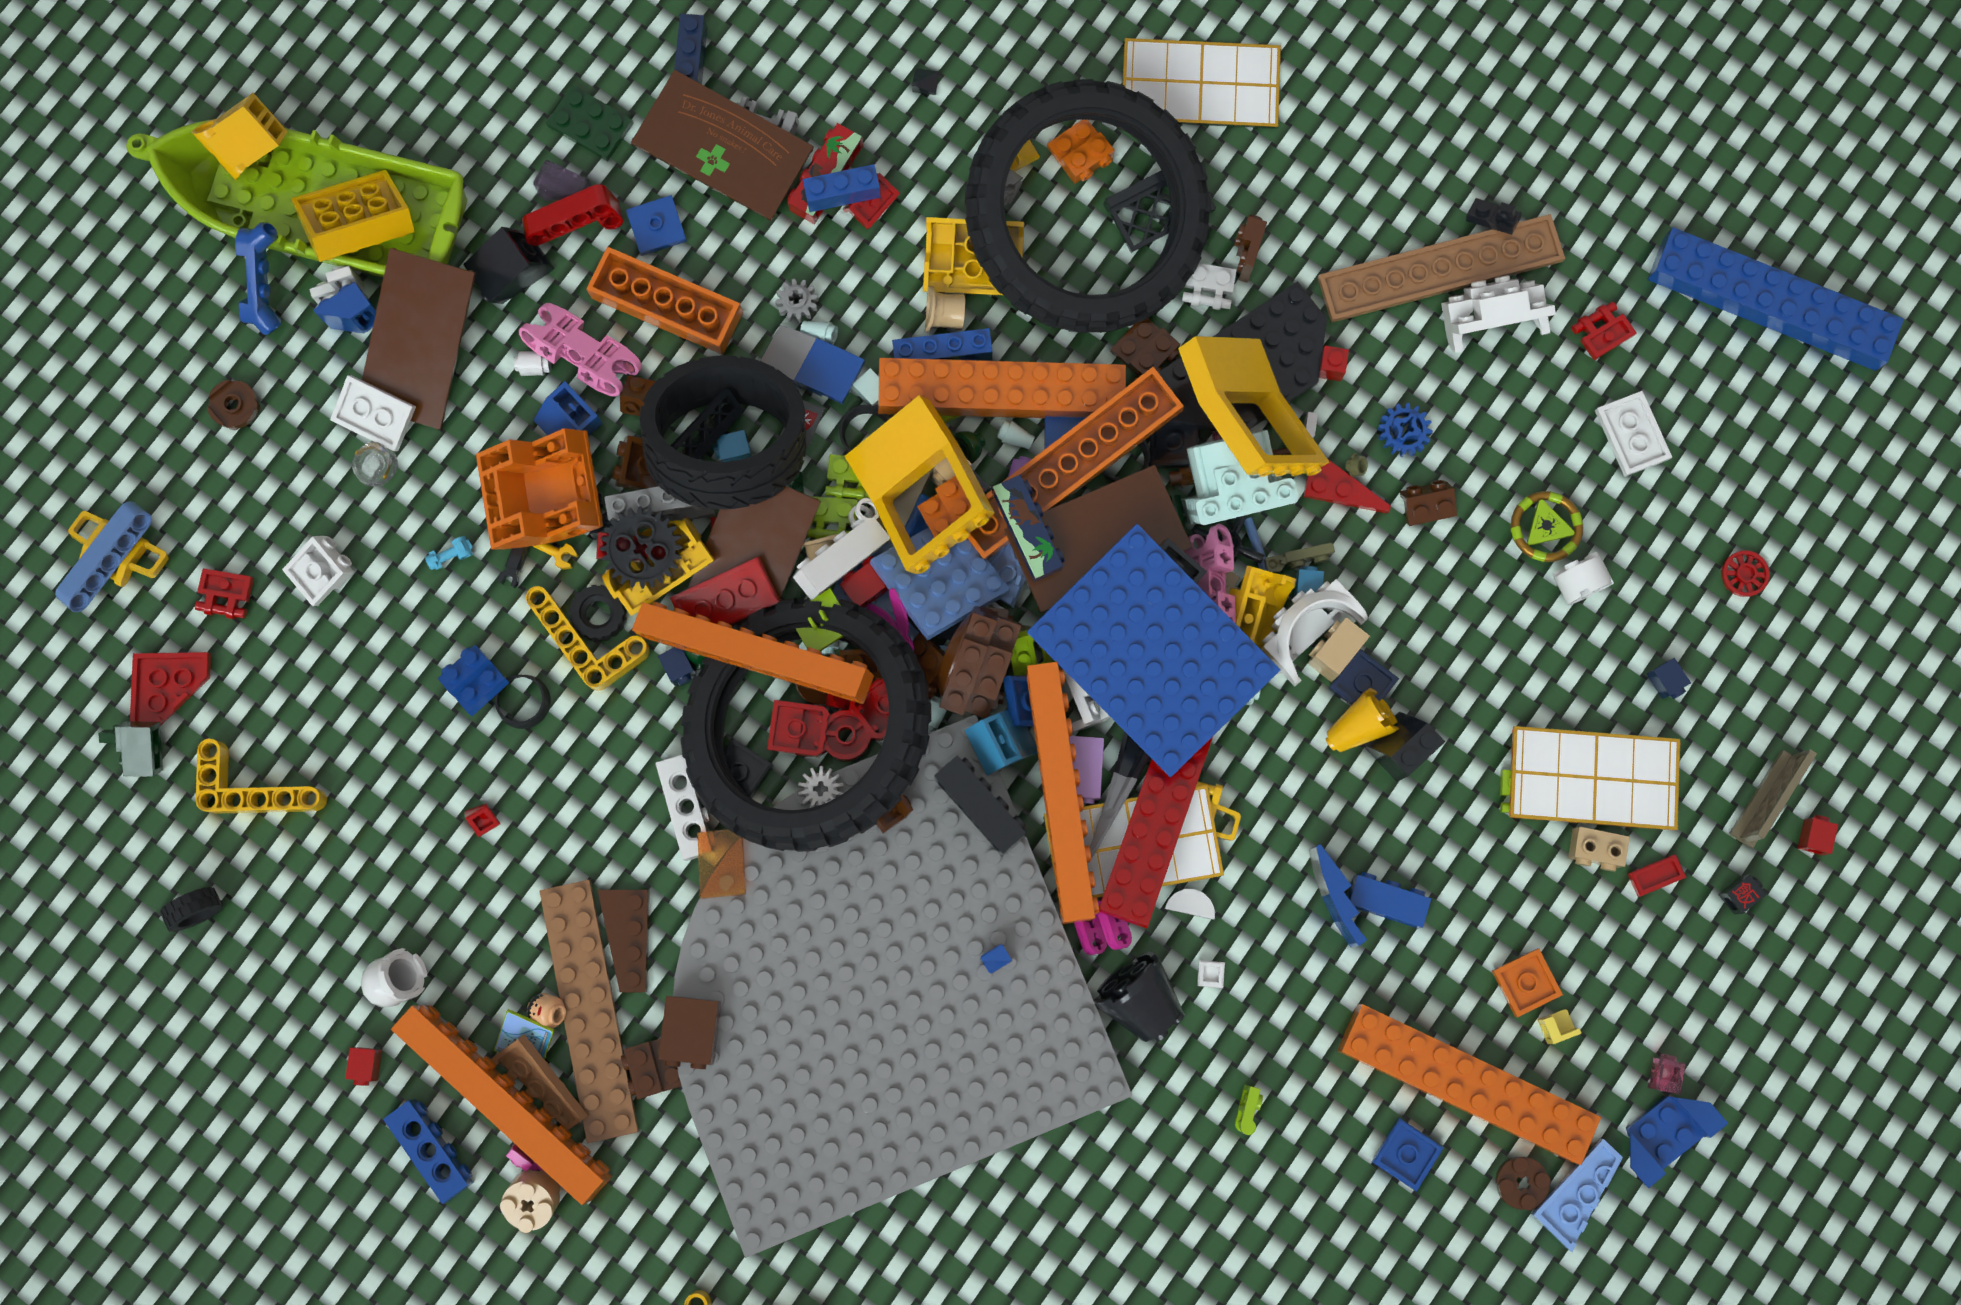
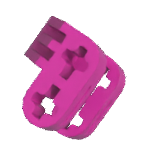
(1103, 930)

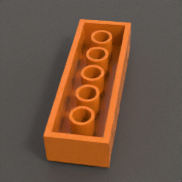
(665, 300)

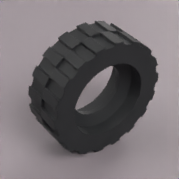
(597, 632)
(191, 909)

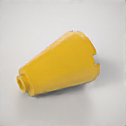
(1361, 723)

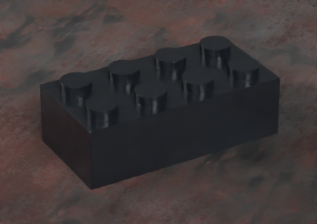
(980, 806)

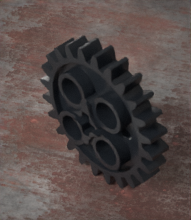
(621, 558)

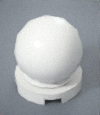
(393, 978)

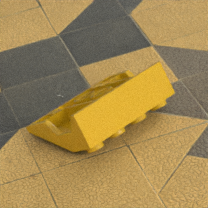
(950, 257)

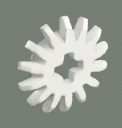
(813, 781)

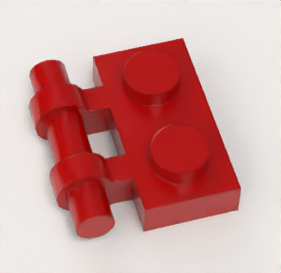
(1608, 336)
(224, 585)

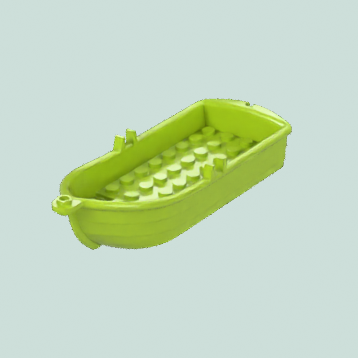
(296, 168)

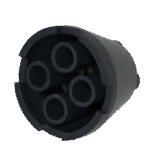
(1141, 998)

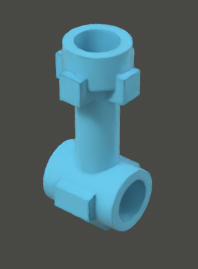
(461, 548)

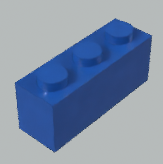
(841, 188)
(1389, 900)

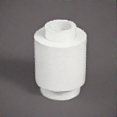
(531, 364)

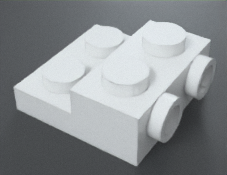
(318, 569)

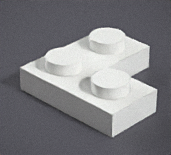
(336, 279)

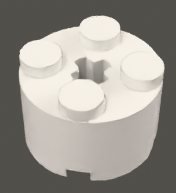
(1583, 578)

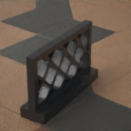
(1134, 194)

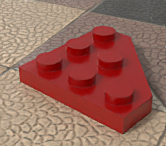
(165, 683)

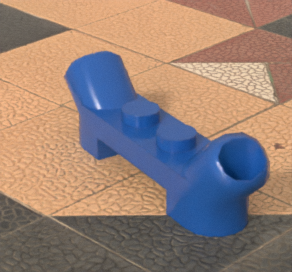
(255, 308)

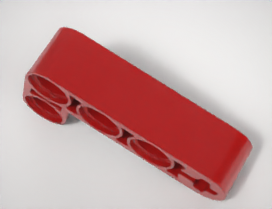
(571, 213)

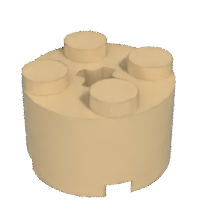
(530, 1200)

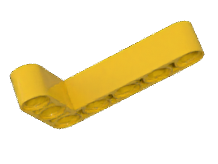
(578, 645)
(249, 796)

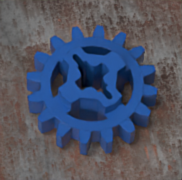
(1413, 434)

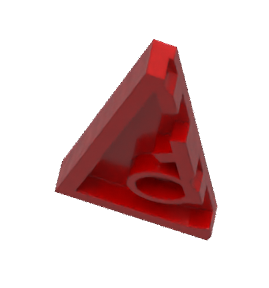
(1339, 487)

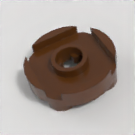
(219, 404)
(1528, 1197)

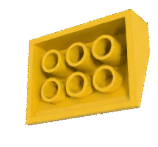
(353, 215)

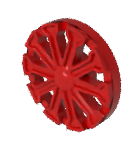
(1745, 573)

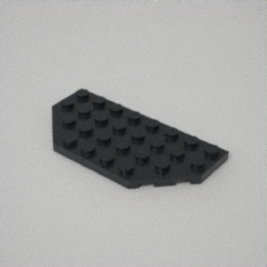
(1293, 340)

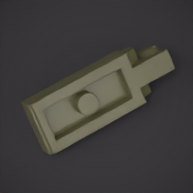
(1297, 558)

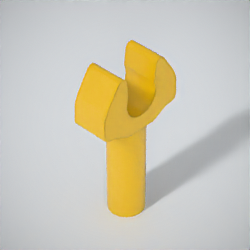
(558, 554)

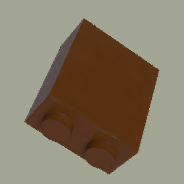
(689, 1031)

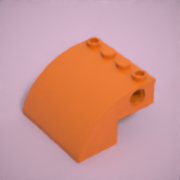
(539, 490)

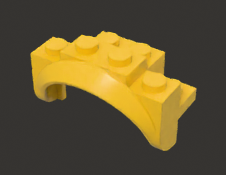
(694, 558)
(1259, 601)

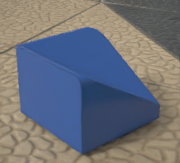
(996, 958)

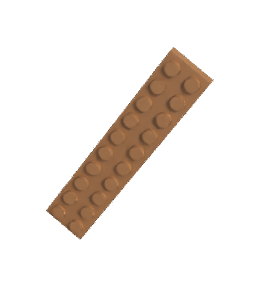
(1440, 268)
(590, 1010)

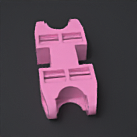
(590, 356)
(1211, 557)

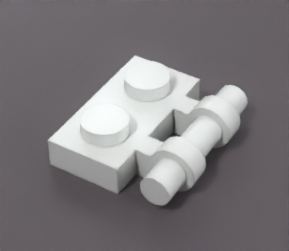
(1210, 279)

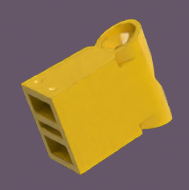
(241, 135)

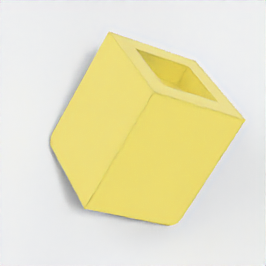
(1558, 1027)

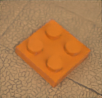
(1527, 982)

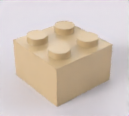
(1335, 653)

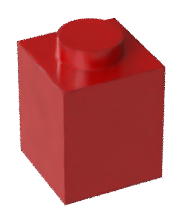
(1333, 363)
(1818, 835)
(363, 1065)

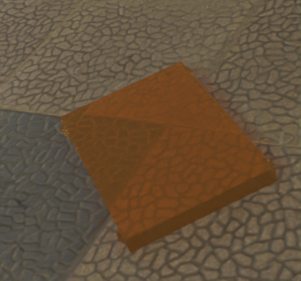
(721, 864)

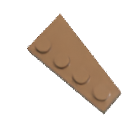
(541, 1081)

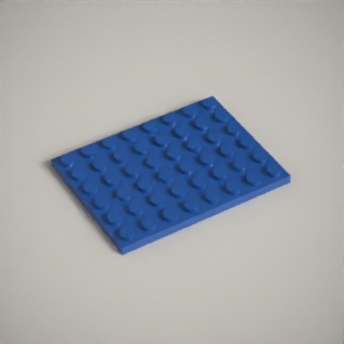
(1153, 650)

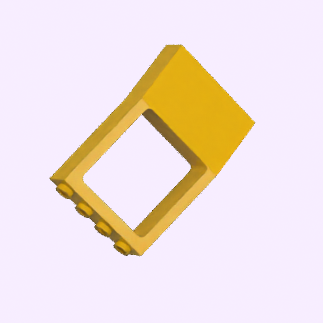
(1239, 372)
(899, 457)

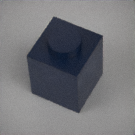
(677, 666)
(1669, 679)

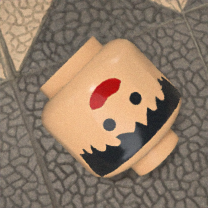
(546, 1010)

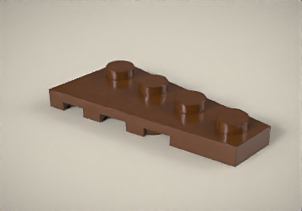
(627, 932)

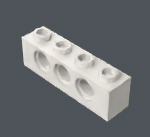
(668, 773)

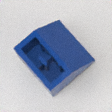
(348, 310)
(566, 410)

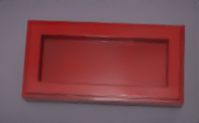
(1656, 875)

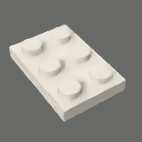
(372, 413)
(1633, 433)

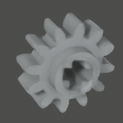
(788, 297)

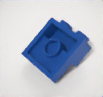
(473, 679)

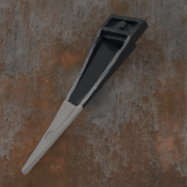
(1128, 768)

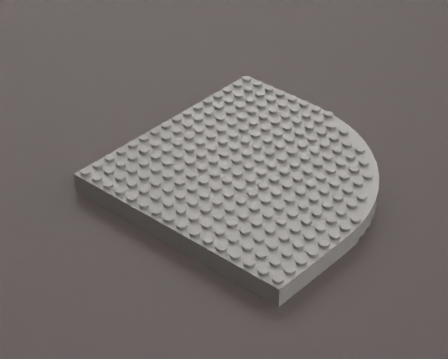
(865, 1026)

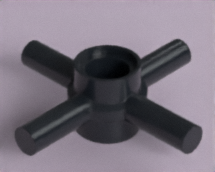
(1239, 549)

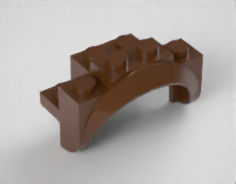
(977, 662)

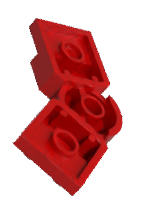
(812, 730)

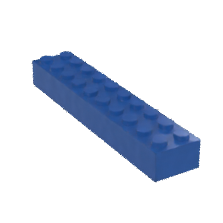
(1775, 299)

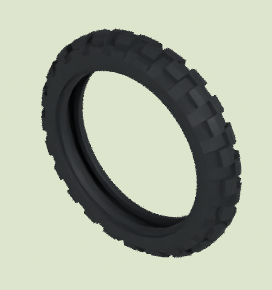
(1158, 134)
(865, 801)

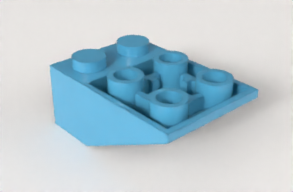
(1000, 742)

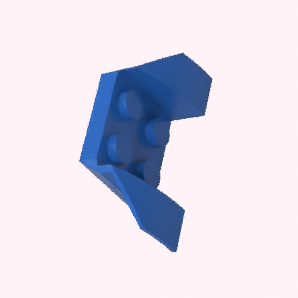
(1667, 1133)

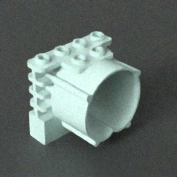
(1226, 489)

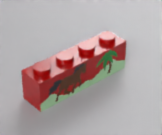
(836, 155)

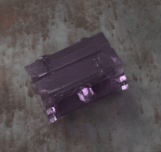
(558, 182)

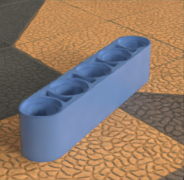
(103, 556)

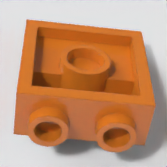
(1081, 151)
(945, 506)

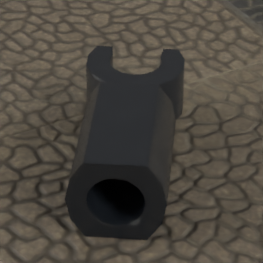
(514, 565)

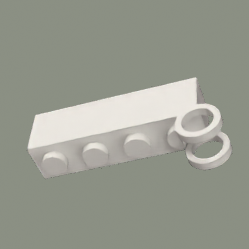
(844, 554)

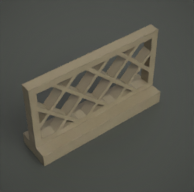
(1771, 796)

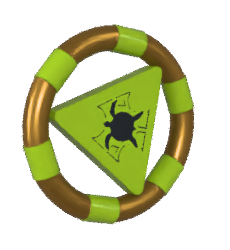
(1547, 526)

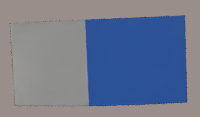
(813, 363)
(1332, 887)

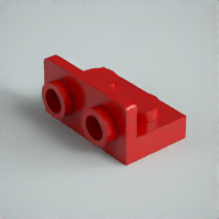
(869, 211)

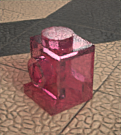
(1673, 1081)

